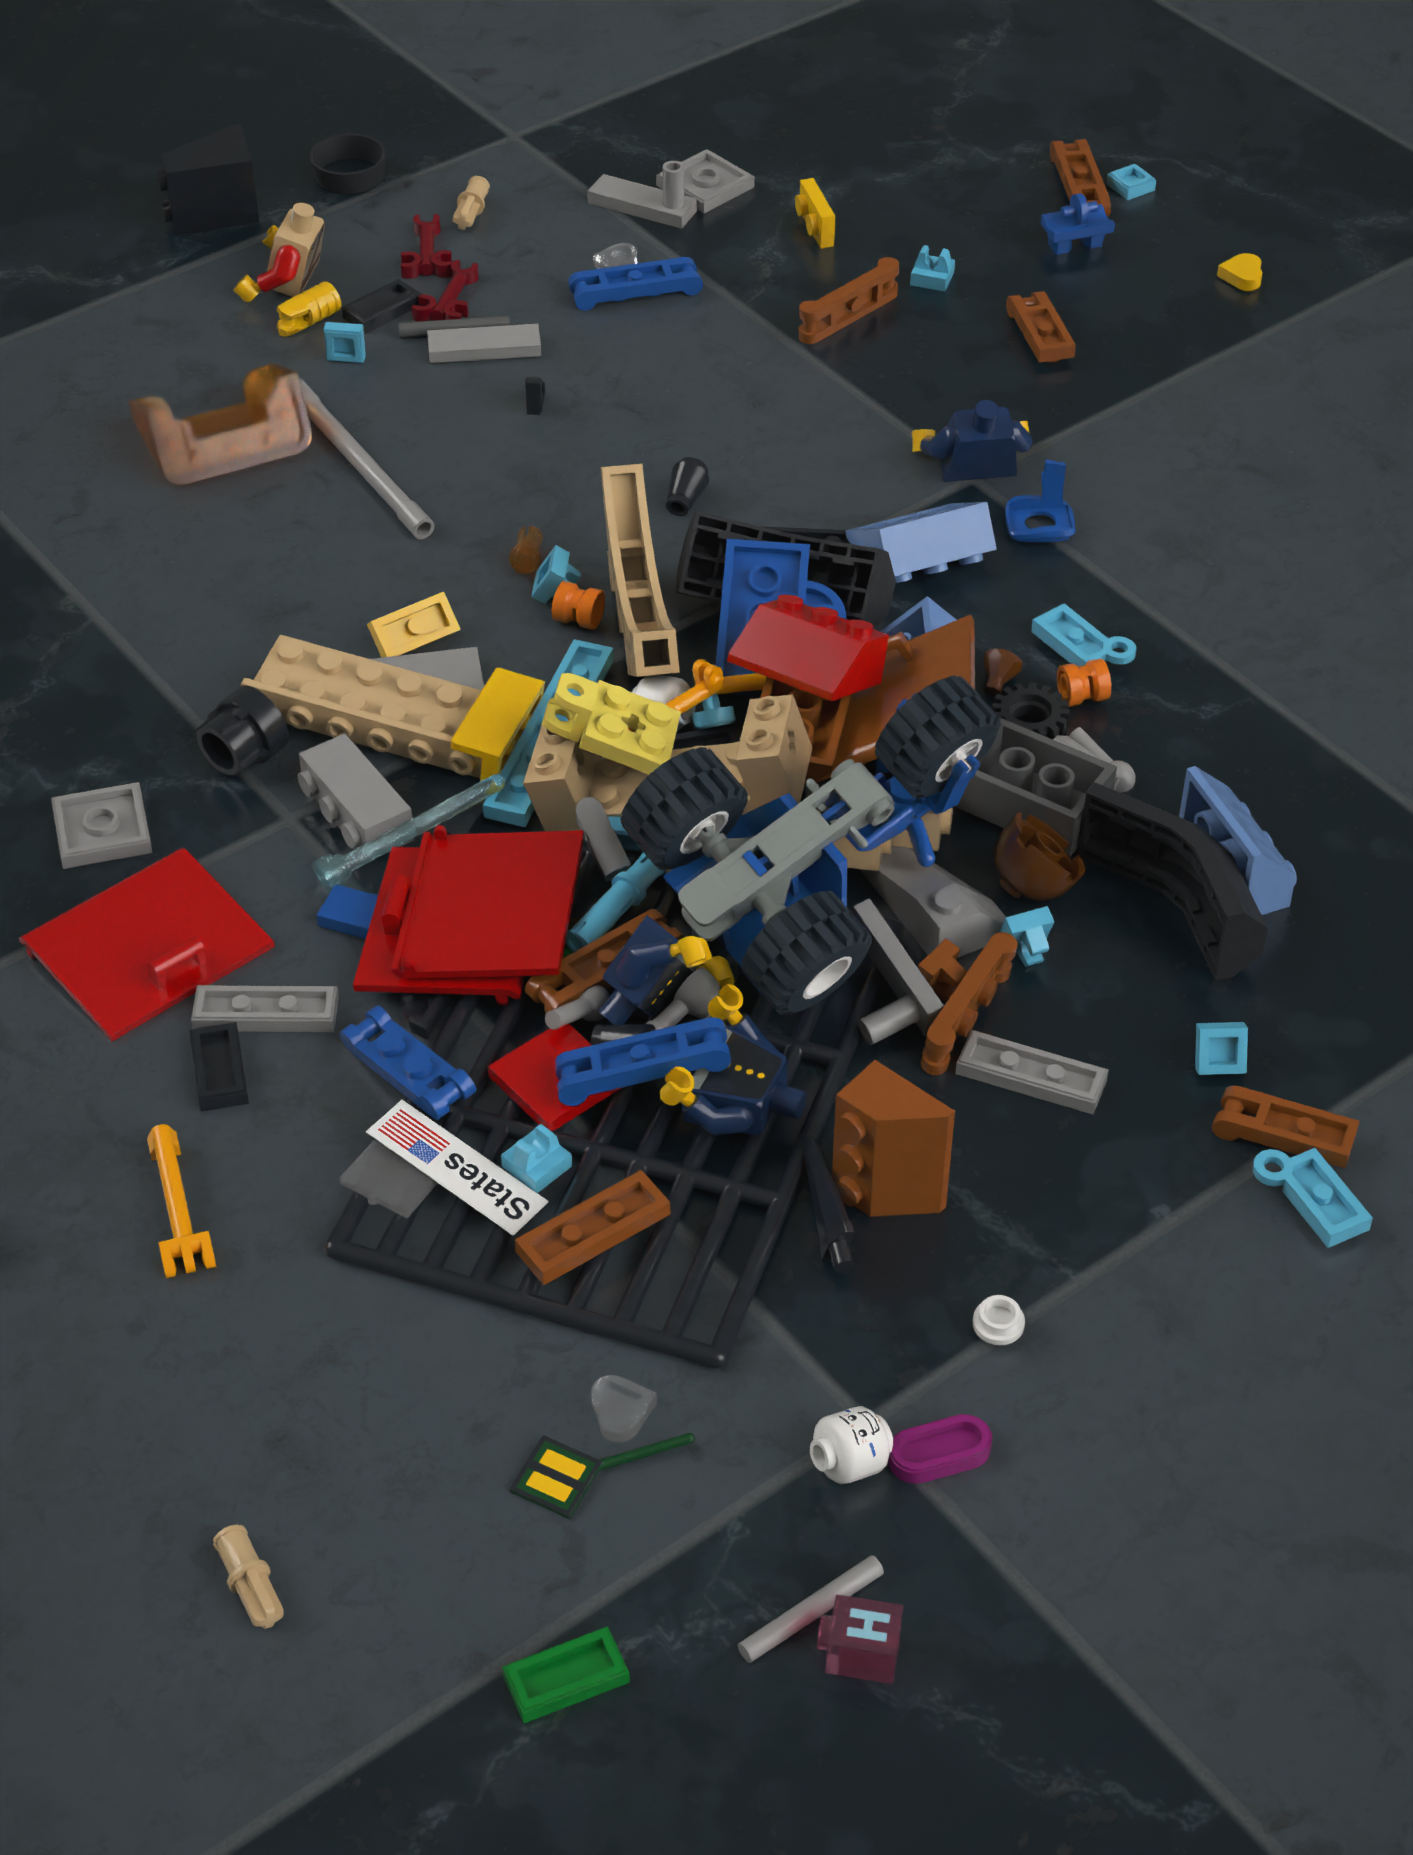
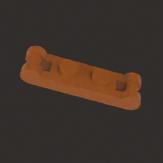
(1080, 172)
(848, 302)
(588, 964)
(960, 1012)

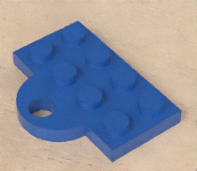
(756, 575)

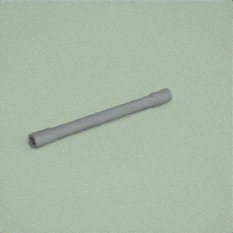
(407, 510)

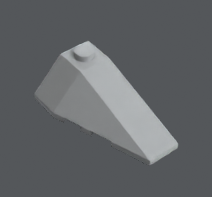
(934, 903)

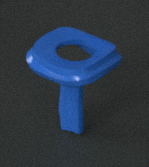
(1048, 504)

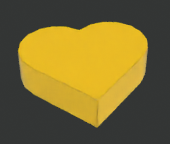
(1242, 271)

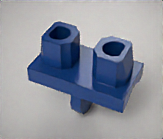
(1077, 221)

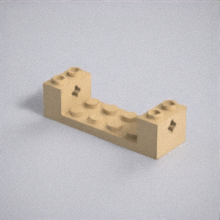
(766, 762)

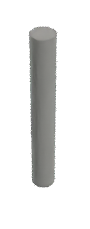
(809, 1609)

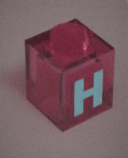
(861, 1638)

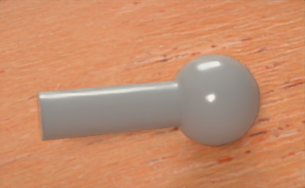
(1124, 770)
(584, 1007)

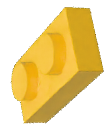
(816, 213)
(413, 626)

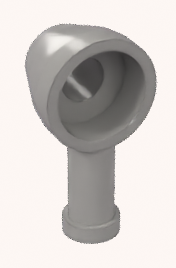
(690, 999)

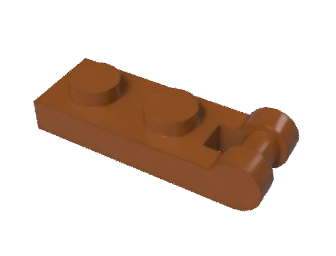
(1041, 327)
(1284, 1125)

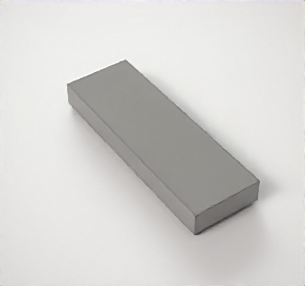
(484, 343)
(266, 1008)
(1032, 1072)

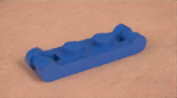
(634, 281)
(641, 1058)
(407, 1063)

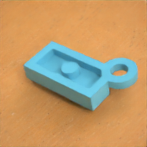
(1079, 640)
(1316, 1194)

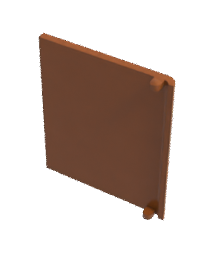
(907, 670)

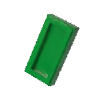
(565, 1674)

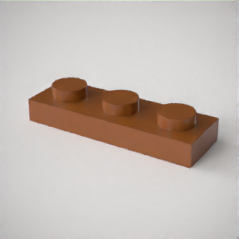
(592, 1227)

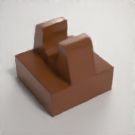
(942, 969)

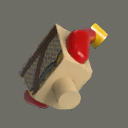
(293, 255)

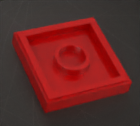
(531, 1077)

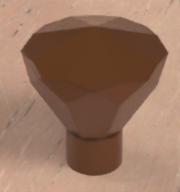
(1000, 668)

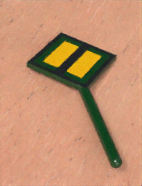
(561, 1475)

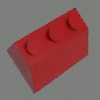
(811, 648)

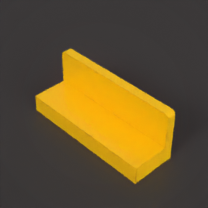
(498, 719)

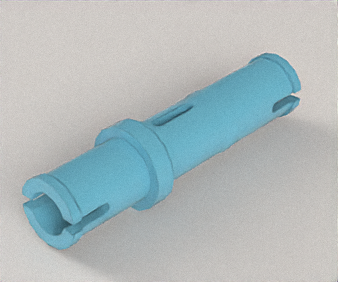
(626, 891)

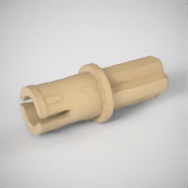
(471, 202)
(248, 1576)

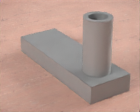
(643, 201)
(916, 998)

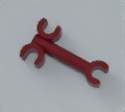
(426, 261)
(447, 306)

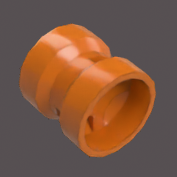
(578, 605)
(1084, 682)

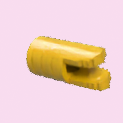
(307, 308)

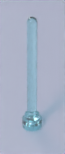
(337, 869)

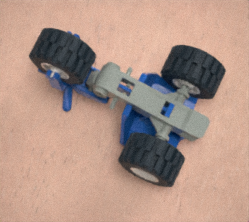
(773, 877)

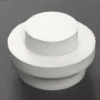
(998, 1320)

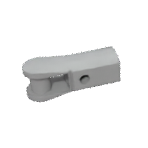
(601, 838)

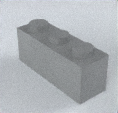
(351, 791)

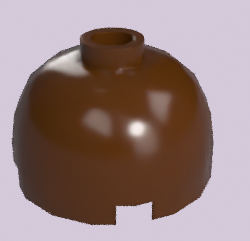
(1034, 860)

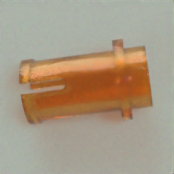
(525, 555)

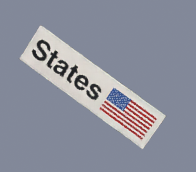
(457, 1167)

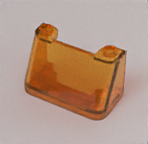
(231, 438)

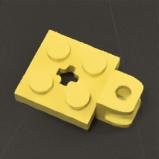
(604, 718)

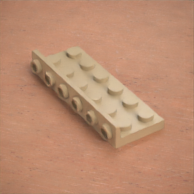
(368, 702)

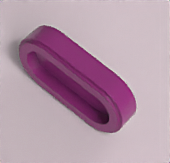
(940, 1448)

